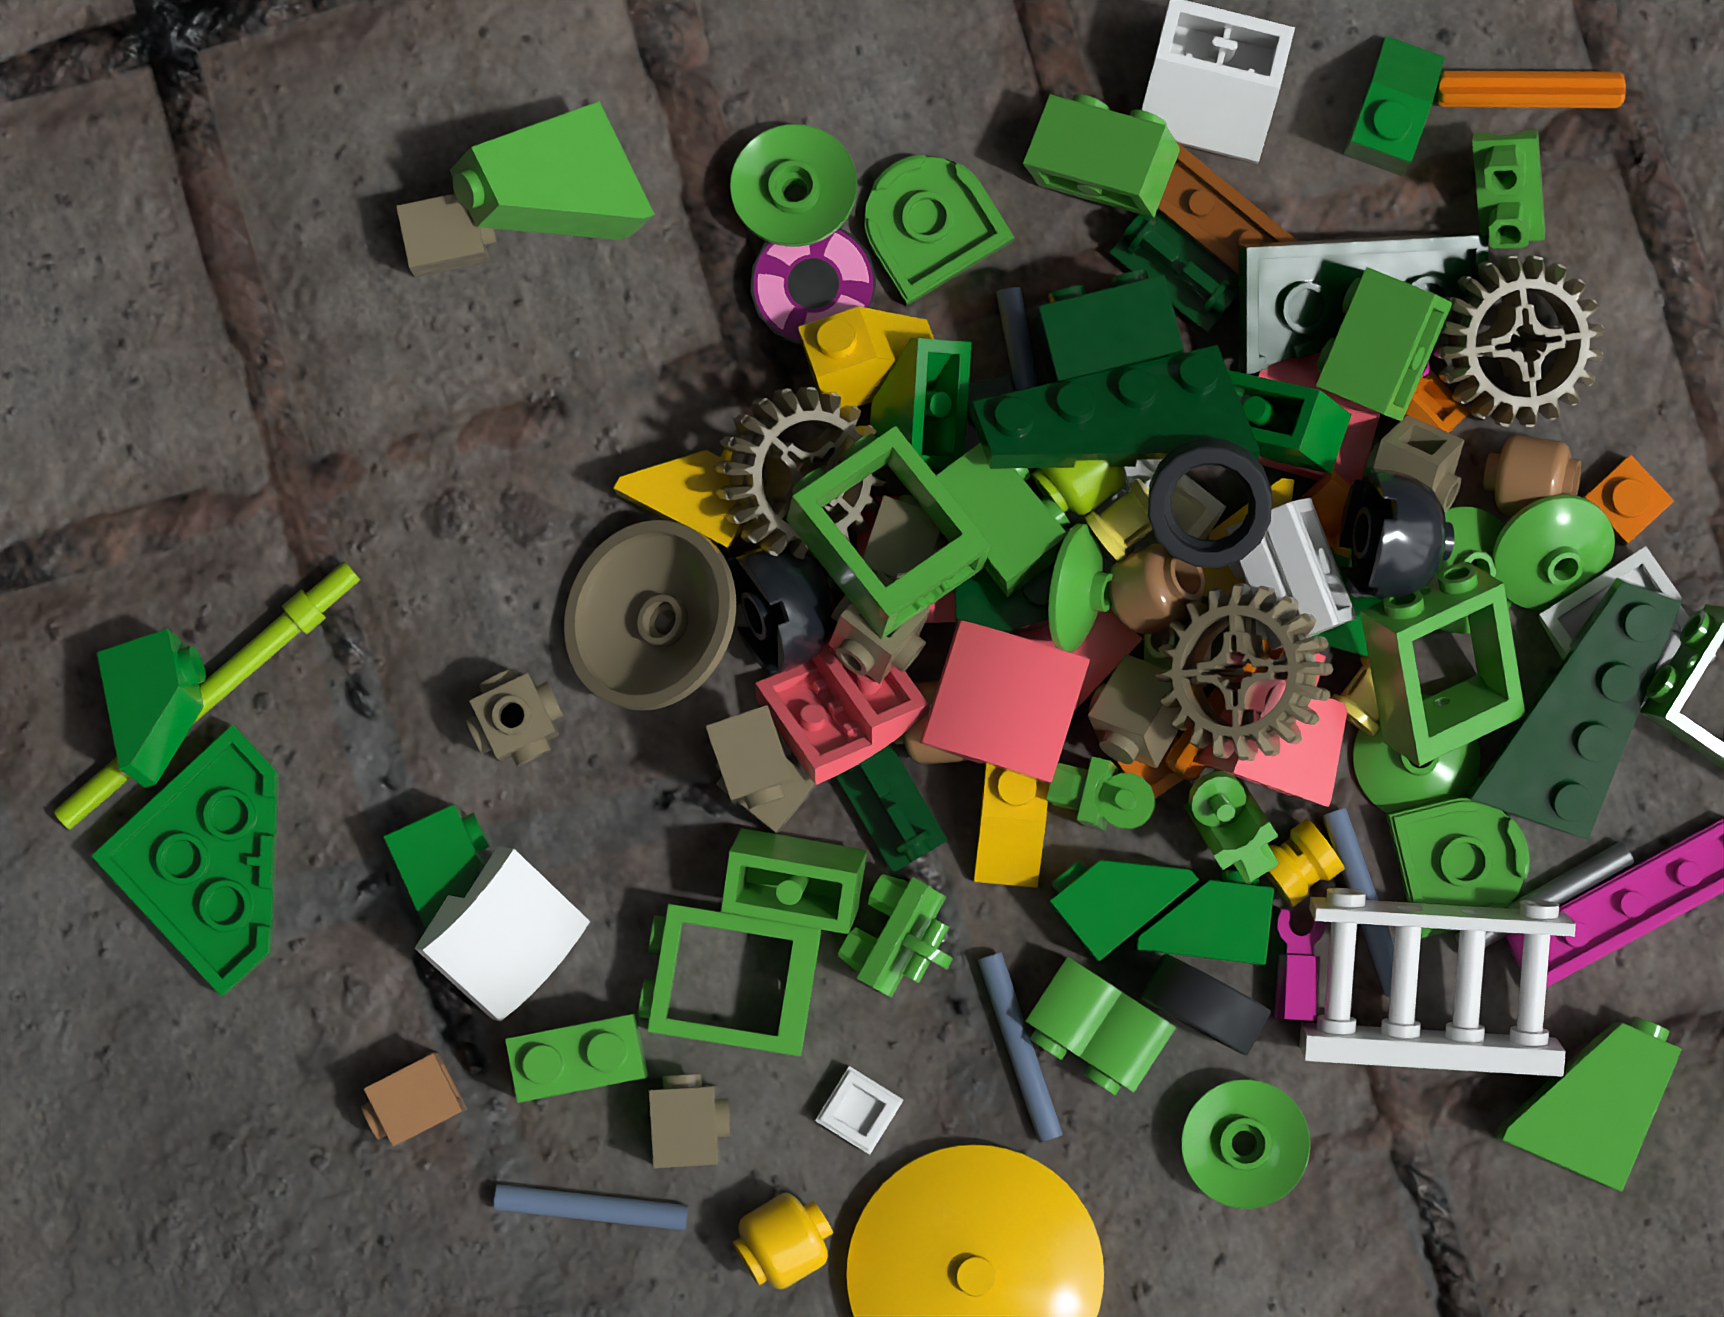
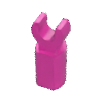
(1297, 971)

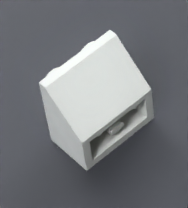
(1217, 78)

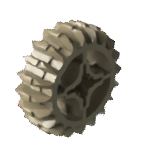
(1521, 367)
(759, 444)
(1247, 696)

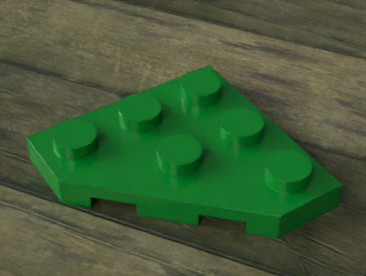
(207, 860)

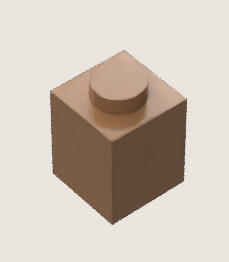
(412, 1100)

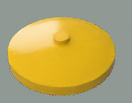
(975, 1238)

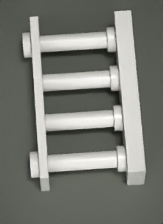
(1463, 1043)

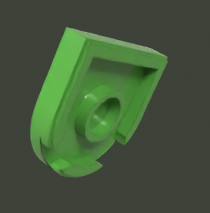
(930, 223)
(1458, 855)

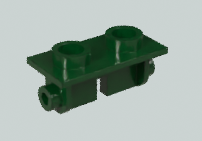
(1195, 279)
(892, 808)

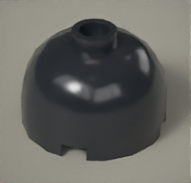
(1393, 535)
(785, 605)

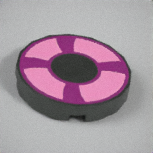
(810, 283)

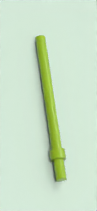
(301, 613)

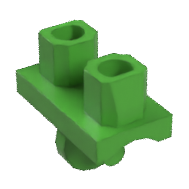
(1509, 188)
(1102, 795)
(1232, 824)
(907, 940)

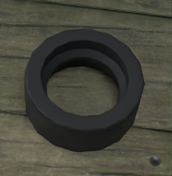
(1226, 549)
(1205, 1004)

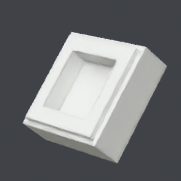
(859, 1110)

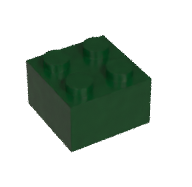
(1107, 327)

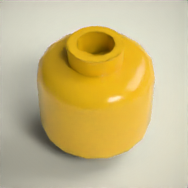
(783, 1241)

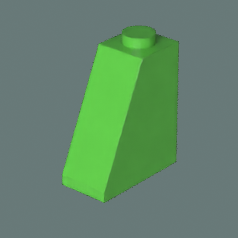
(554, 180)
(1600, 1106)

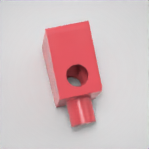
(1300, 769)

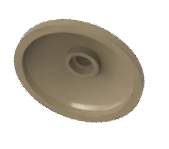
(624, 608)

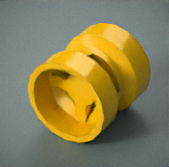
(1302, 863)

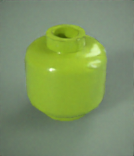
(1081, 487)

